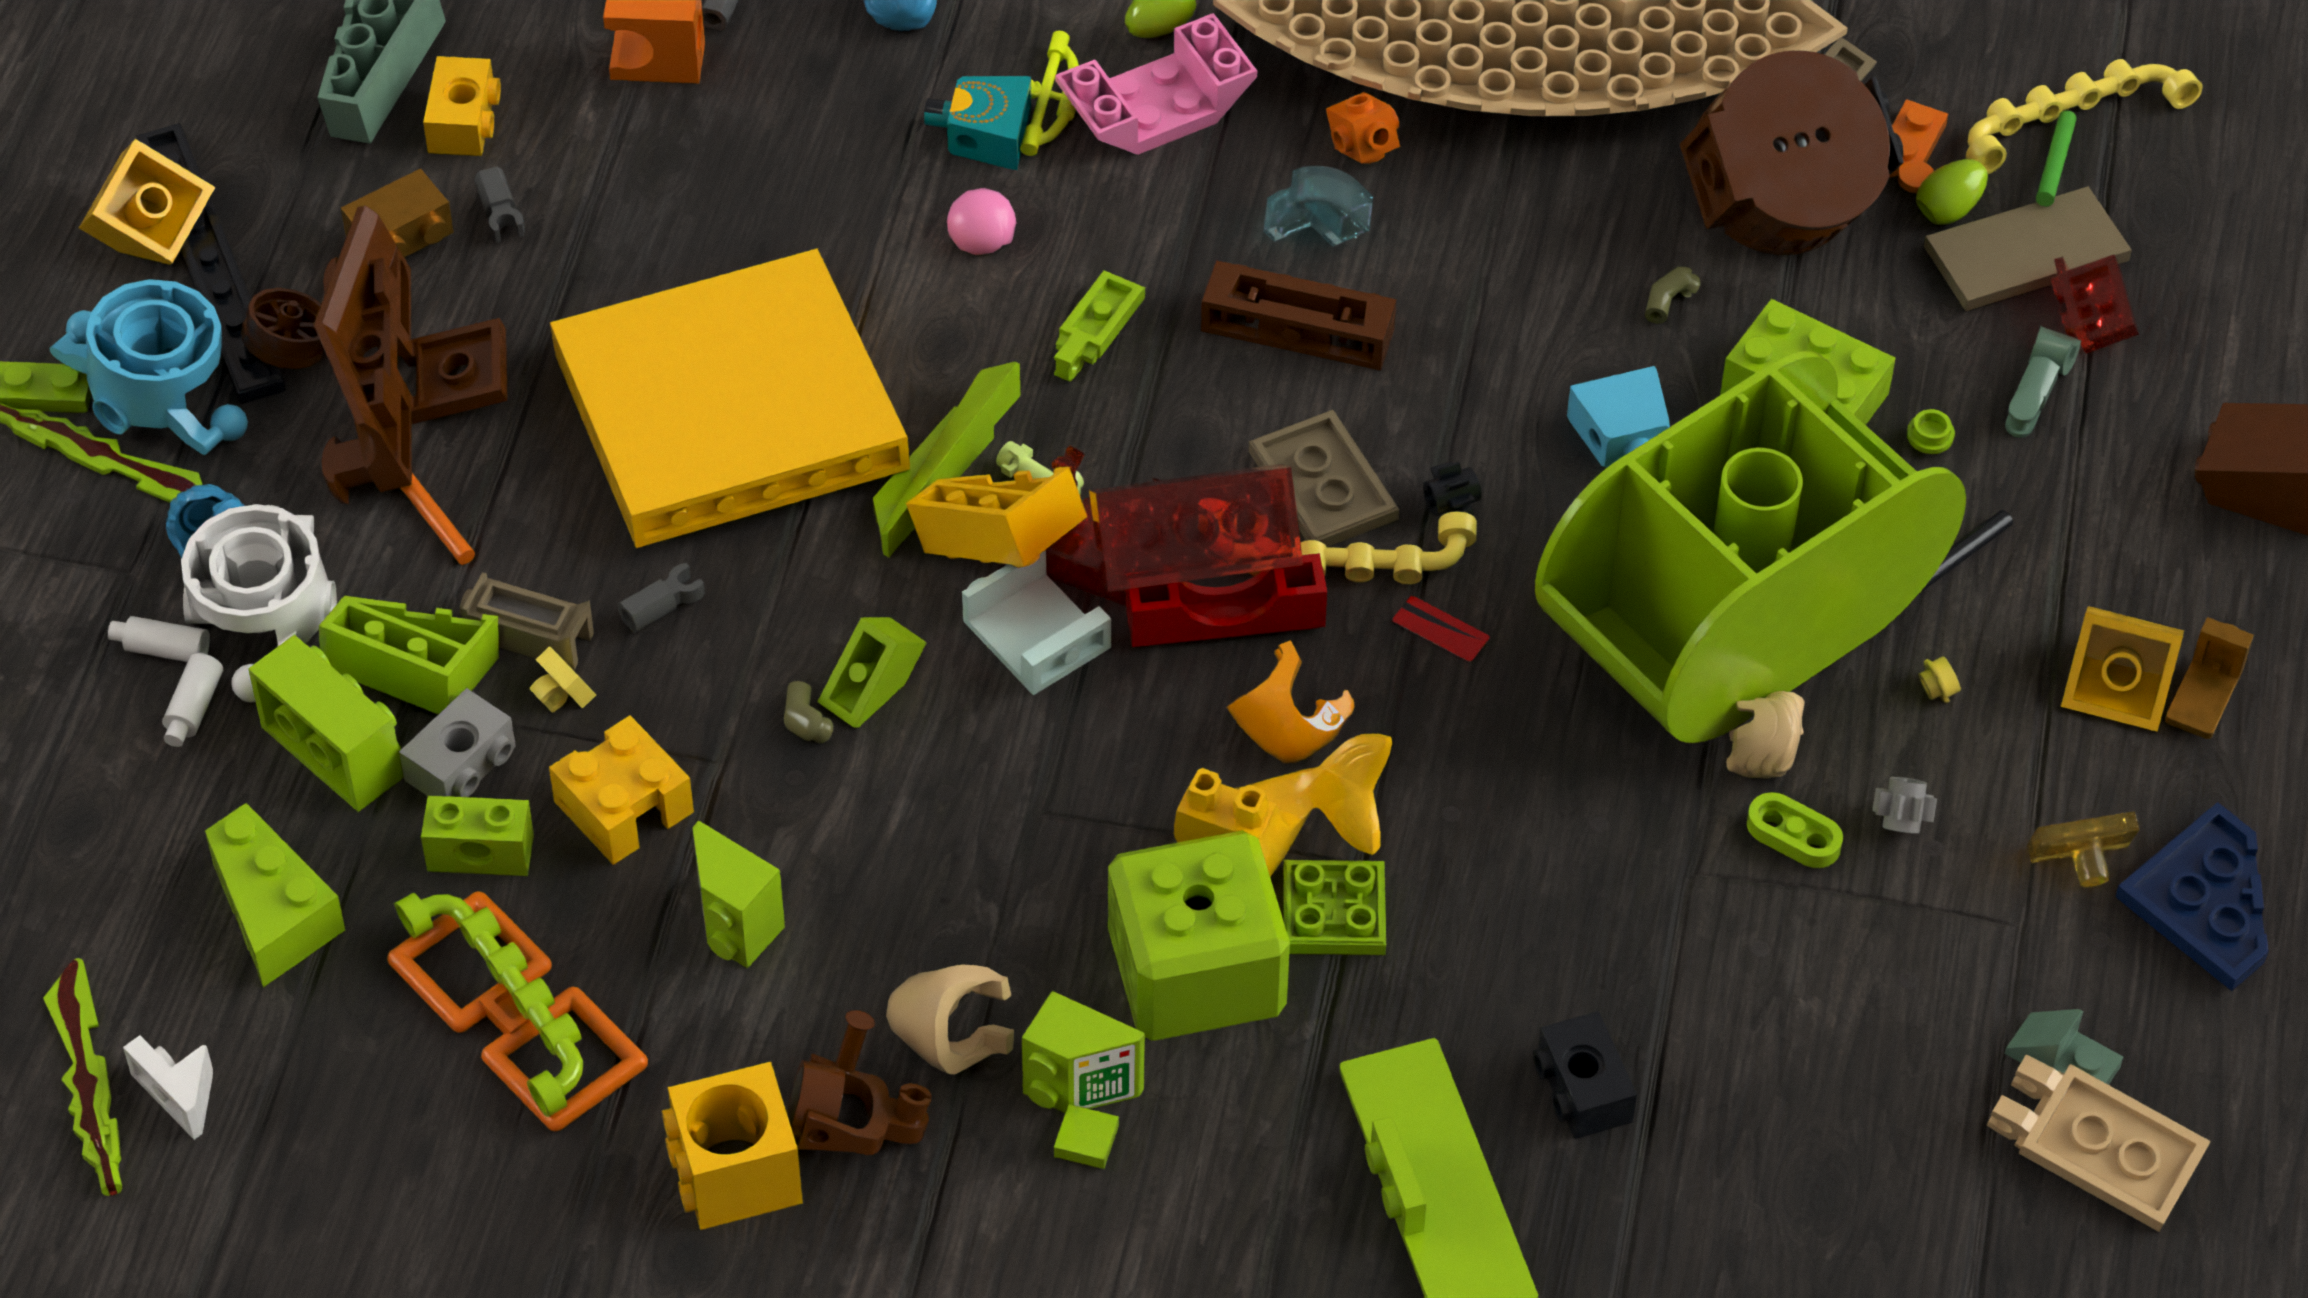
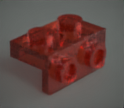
(2095, 303)

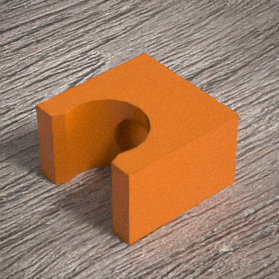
(656, 40)

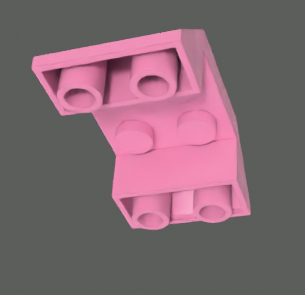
(1166, 95)

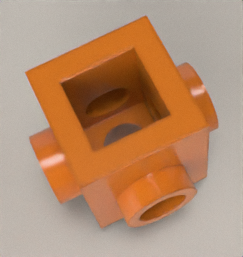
(1363, 128)

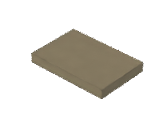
(1331, 479)

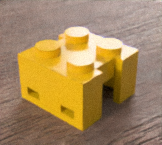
(617, 784)

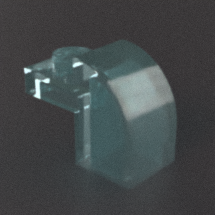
(1322, 199)

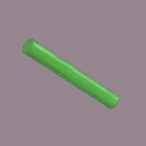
(2056, 158)

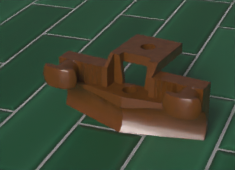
(370, 308)

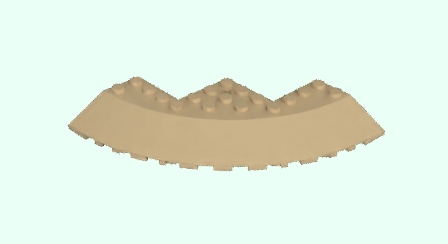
(1539, 52)

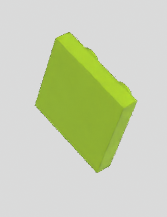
(1335, 907)

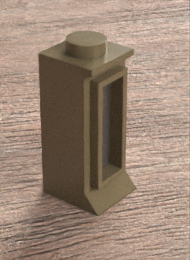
(529, 619)

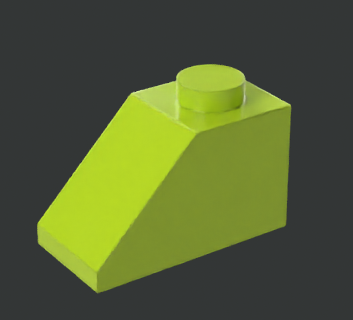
(871, 669)

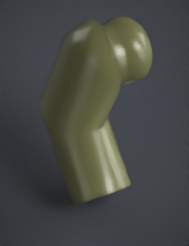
(1662, 291)

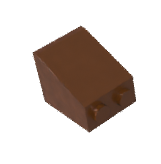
(2258, 463)

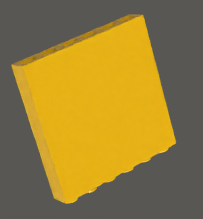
(729, 397)

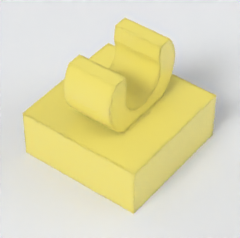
(559, 683)

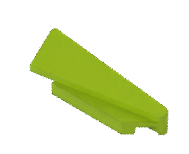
(947, 449)

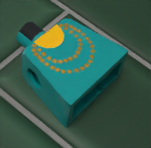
(985, 118)

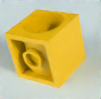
(726, 1108)

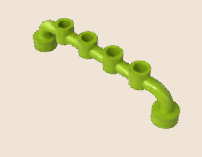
(506, 968)

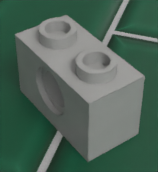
(470, 725)

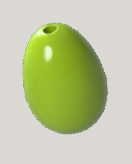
(1157, 17)
(1952, 191)

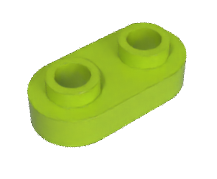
(1796, 830)

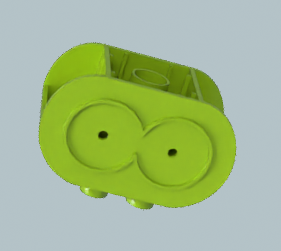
(1745, 548)

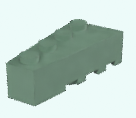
(374, 62)

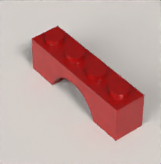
(1264, 604)

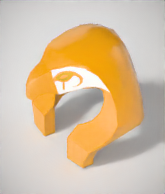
(1275, 722)

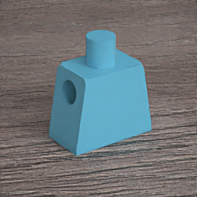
(1618, 413)

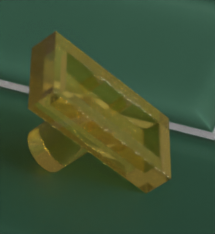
(2085, 842)

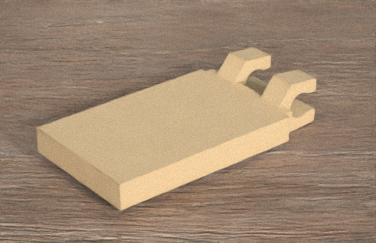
(2100, 1140)

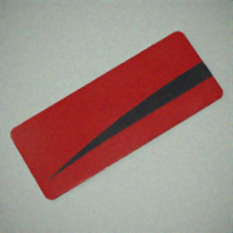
(1441, 628)

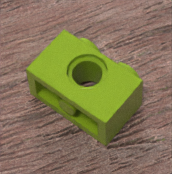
(477, 835)

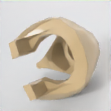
(921, 1011)

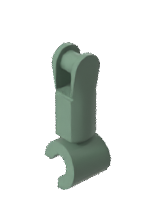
(2050, 356)

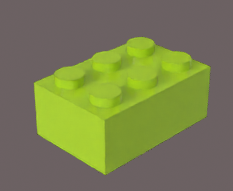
(1861, 370)
(327, 722)

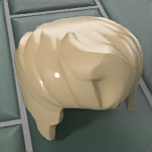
(1771, 739)

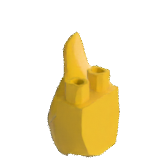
(1281, 805)

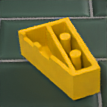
(996, 519)

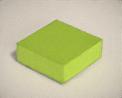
(1086, 1136)

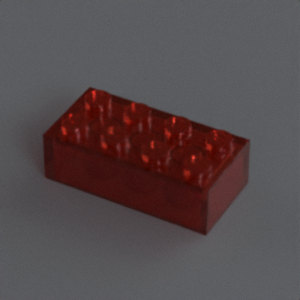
(1196, 527)

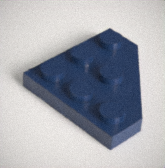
(2206, 896)

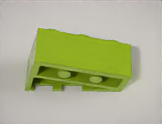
(409, 652)
(272, 893)

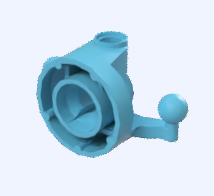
(144, 354)

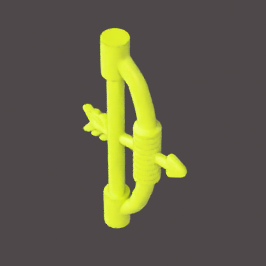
(1034, 134)

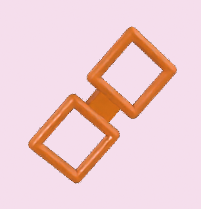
(503, 1013)

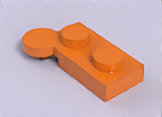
(1919, 132)

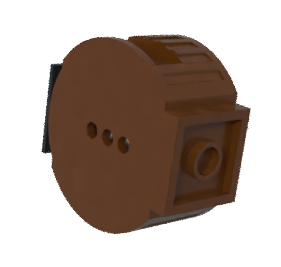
(1791, 152)

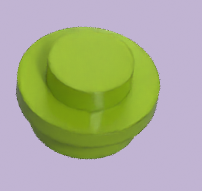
(1931, 432)

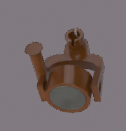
(819, 1093)

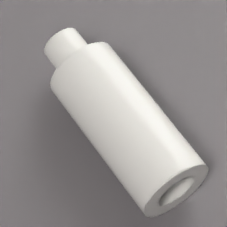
(159, 638)
(191, 698)

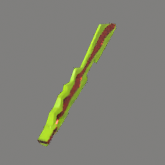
(97, 453)
(87, 1078)

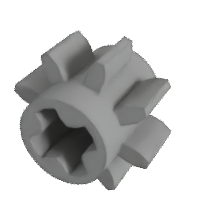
(1904, 804)

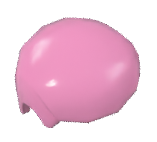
(981, 221)

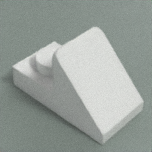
(178, 1087)

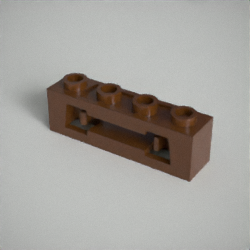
(1298, 314)

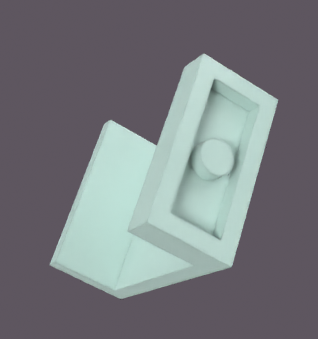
(1033, 624)

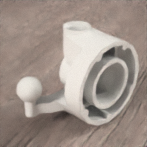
(254, 575)

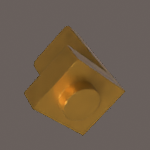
(2210, 678)

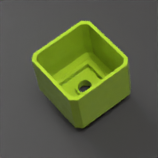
(1198, 966)

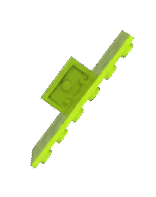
(1435, 1174)

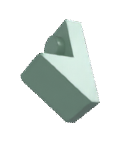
(2057, 1043)

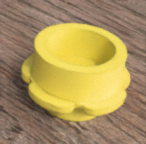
(1939, 679)

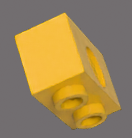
(460, 106)

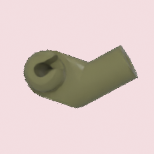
(802, 718)

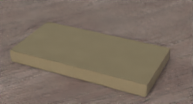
(2018, 247)

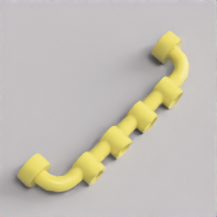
(2179, 88)
(1360, 559)

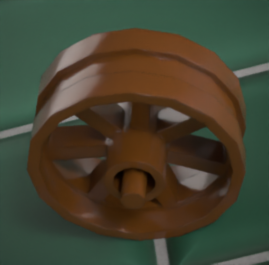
(281, 328)

